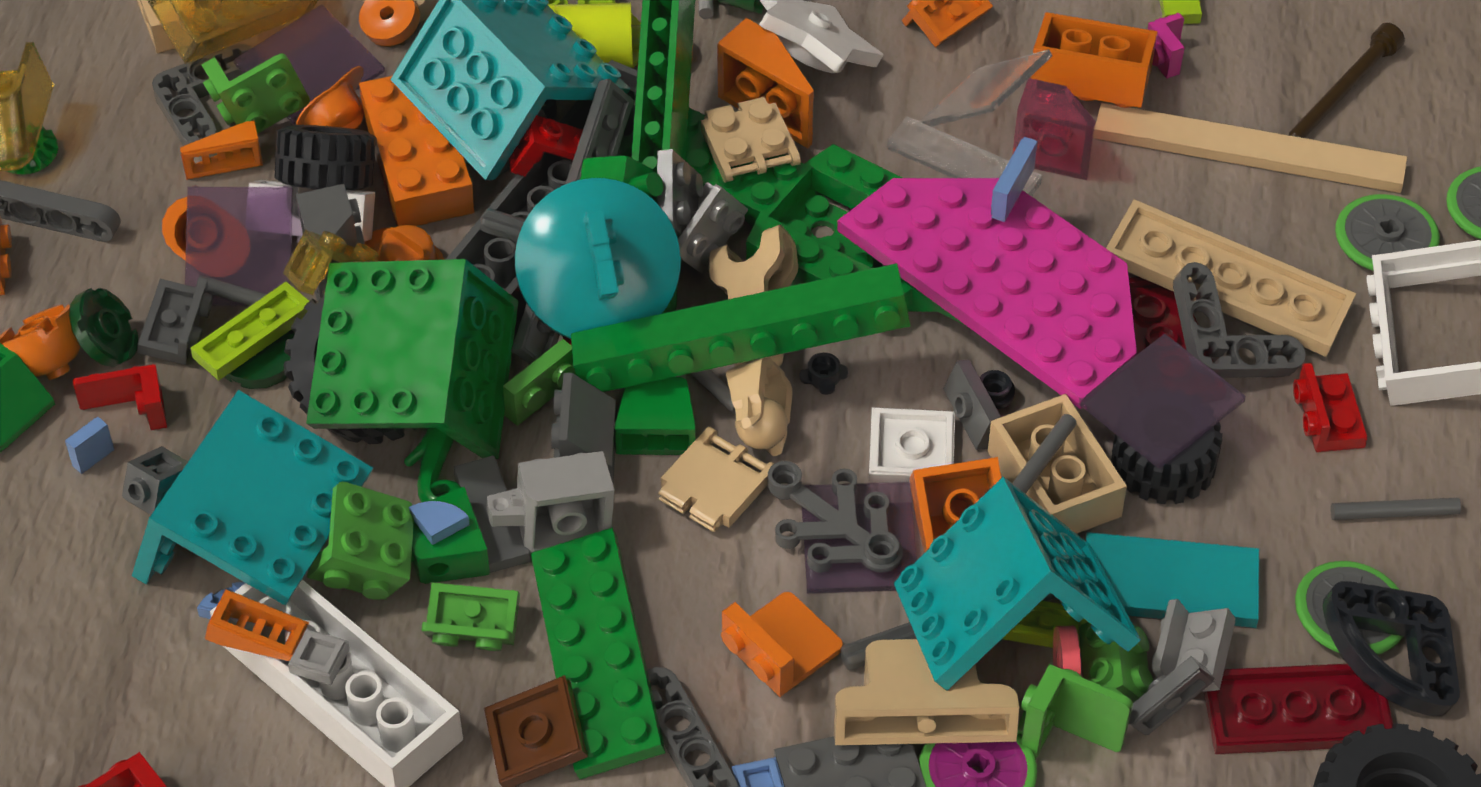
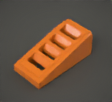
(235, 149)
(247, 610)

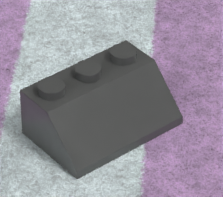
(333, 212)

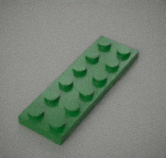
(598, 650)

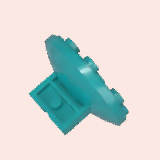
(596, 256)

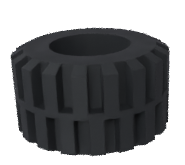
(324, 157)
(1178, 478)

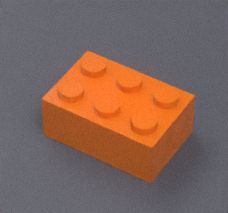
(1096, 58)

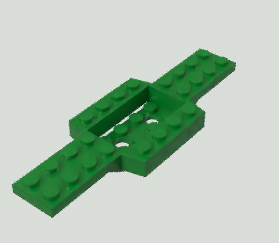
(788, 199)

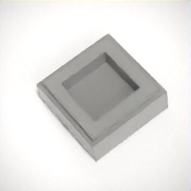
(318, 656)

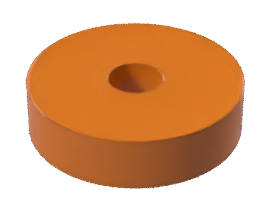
(392, 30)

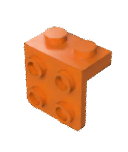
(780, 641)

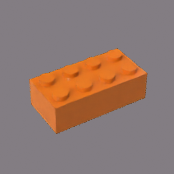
(417, 163)

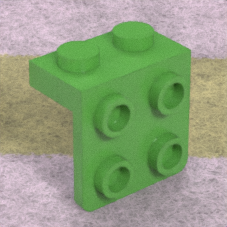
(260, 94)
(367, 543)
(1076, 707)

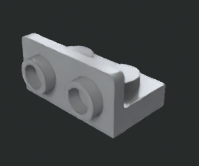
(1195, 634)

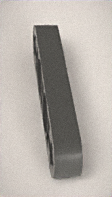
(85, 217)
(692, 738)

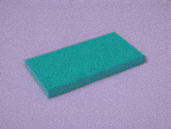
(1198, 574)

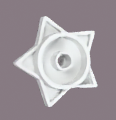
(817, 35)

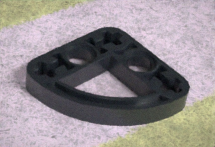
(1419, 633)

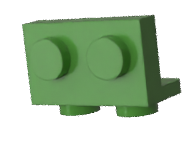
(537, 382)
(471, 615)
(1114, 666)

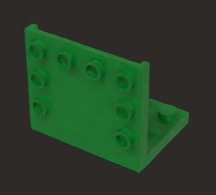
(414, 350)

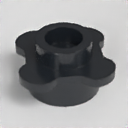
(823, 364)

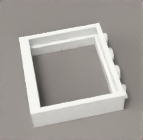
(1409, 269)

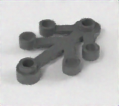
(834, 522)

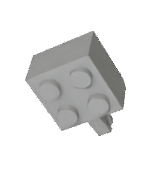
(556, 500)

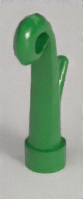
(434, 450)

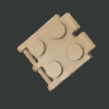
(747, 137)
(713, 481)

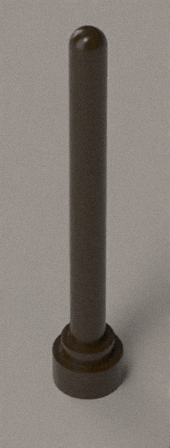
(1384, 42)

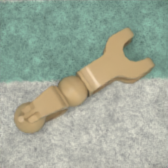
(759, 386)

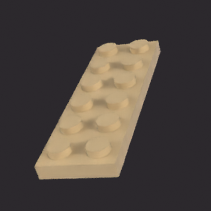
(1247, 282)

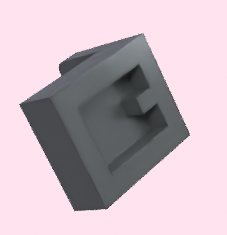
(150, 477)

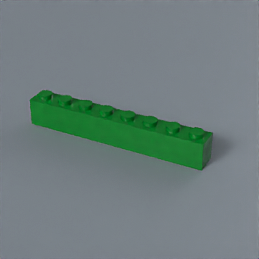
(741, 329)

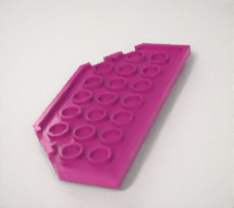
(1020, 283)

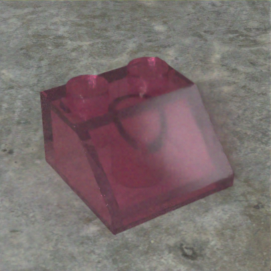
(1059, 125)

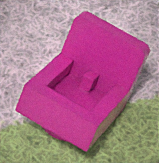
(1168, 48)

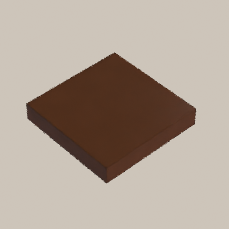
(535, 732)

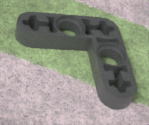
(189, 90)
(1215, 338)

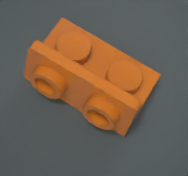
(944, 17)

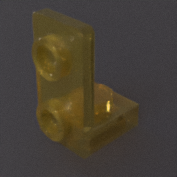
(313, 255)

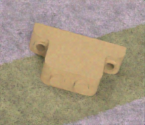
(908, 707)

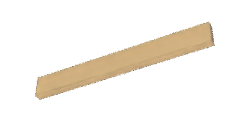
(1251, 147)

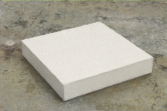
(909, 441)

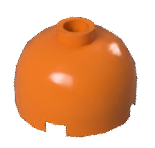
(44, 342)

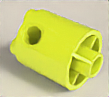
(607, 27)

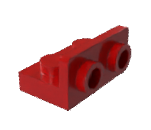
(1329, 410)

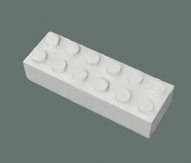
(375, 704)

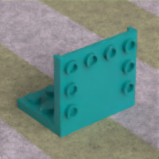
(489, 69)
(251, 500)
(993, 573)

